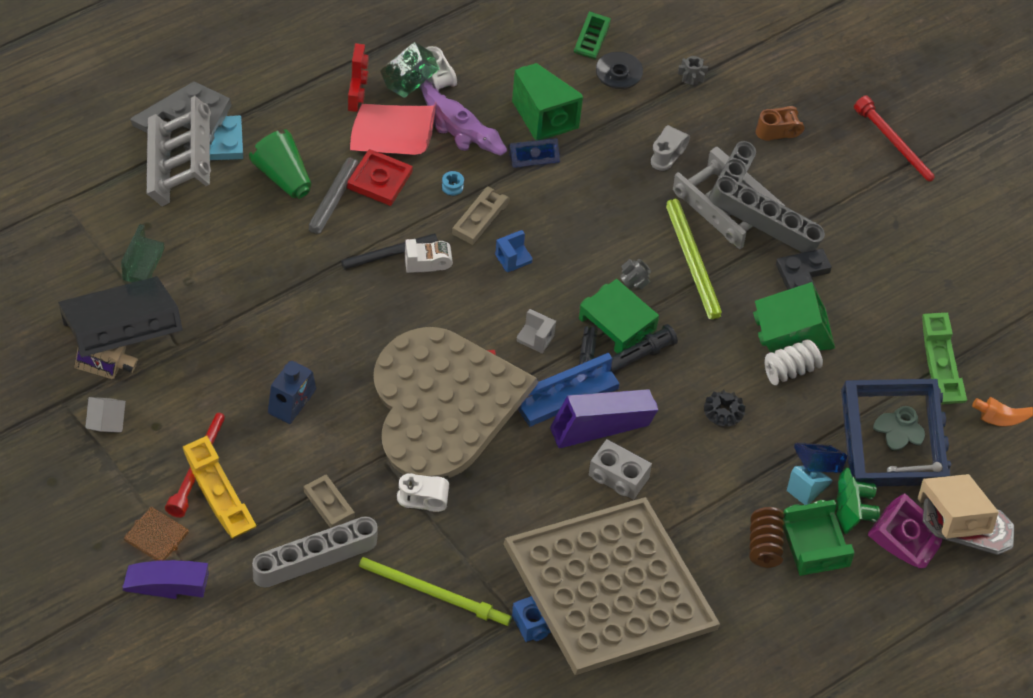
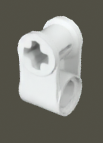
(445, 75)
(425, 492)

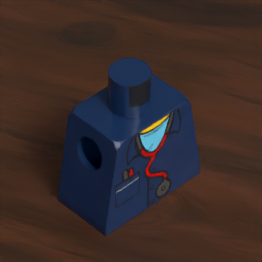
(296, 386)

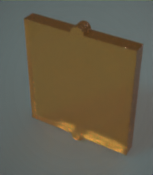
(156, 534)

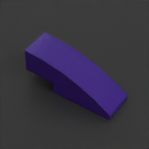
(167, 578)

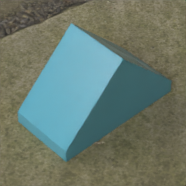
(807, 484)

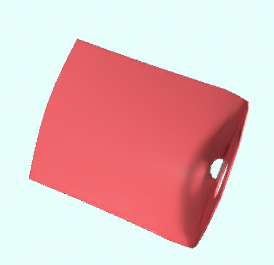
(393, 128)

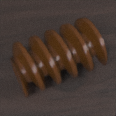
(766, 537)

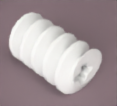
(792, 359)

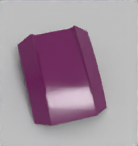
(904, 533)

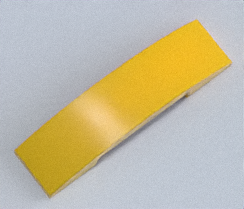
(217, 488)

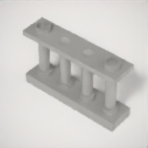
(160, 146)
(701, 203)

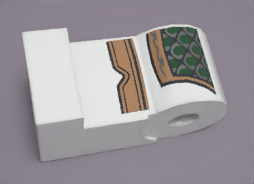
(427, 256)

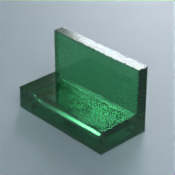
(141, 257)

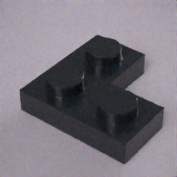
(799, 268)

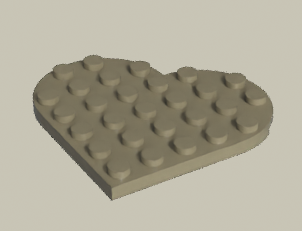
(444, 400)

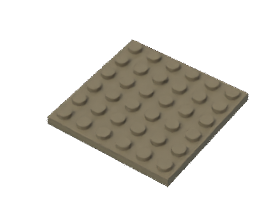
(610, 585)

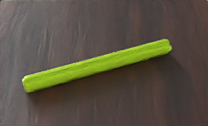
(693, 259)

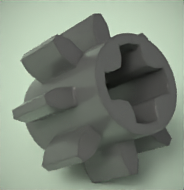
(692, 70)
(635, 274)

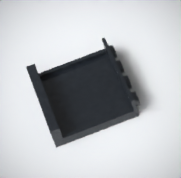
(121, 316)

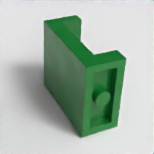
(619, 315)
(816, 538)

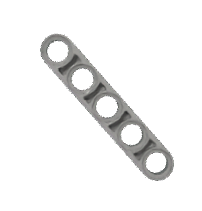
(302, 554)

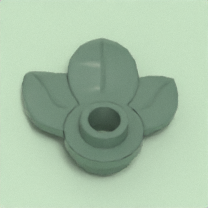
(898, 430)

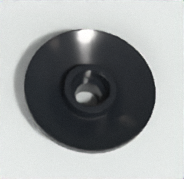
(619, 70)

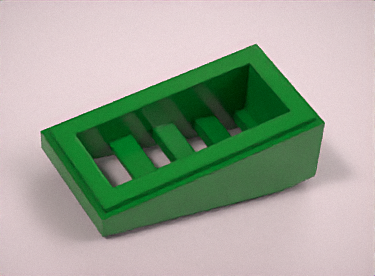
(597, 21)

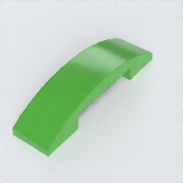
(941, 357)

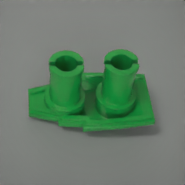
(849, 507)

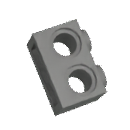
(623, 465)

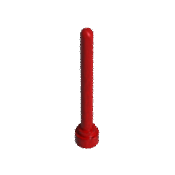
(866, 108)
(178, 503)

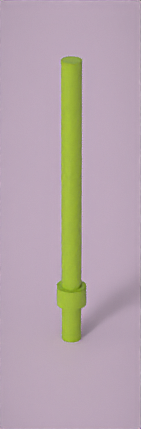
(484, 610)

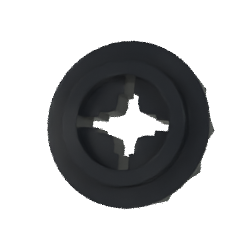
(722, 416)

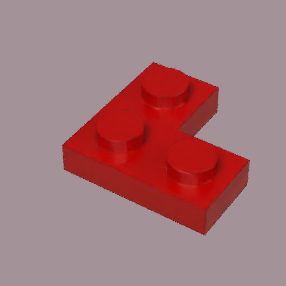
(359, 77)

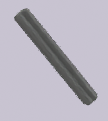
(333, 196)

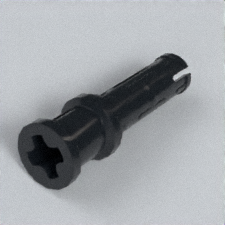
(650, 345)

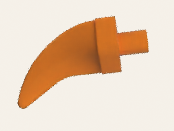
(1000, 414)

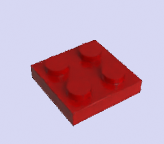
(379, 177)

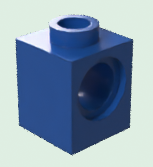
(525, 610)

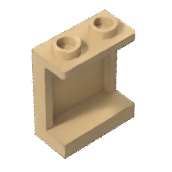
(961, 504)

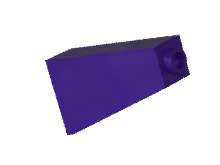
(602, 415)

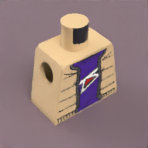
(106, 362)

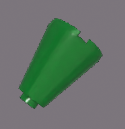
(282, 163)

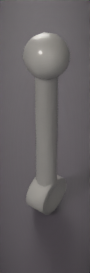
(936, 467)

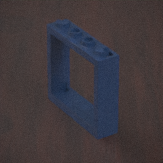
(902, 387)

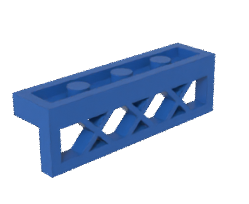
(548, 399)

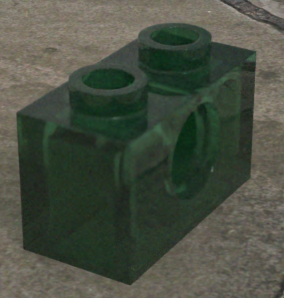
(409, 69)

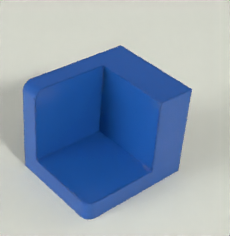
(512, 252)

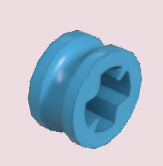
(452, 176)

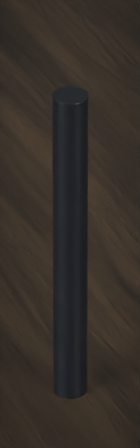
(384, 252)

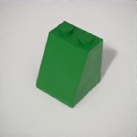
(545, 102)
(792, 318)

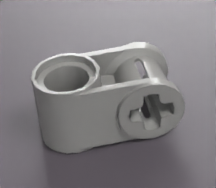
(668, 148)

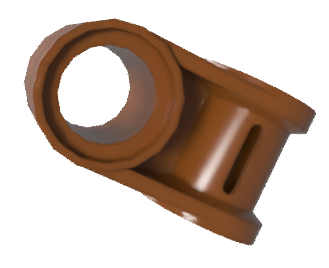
(778, 123)

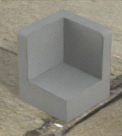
(537, 331)
(105, 414)

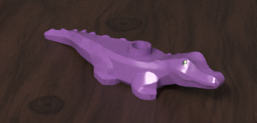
(460, 122)

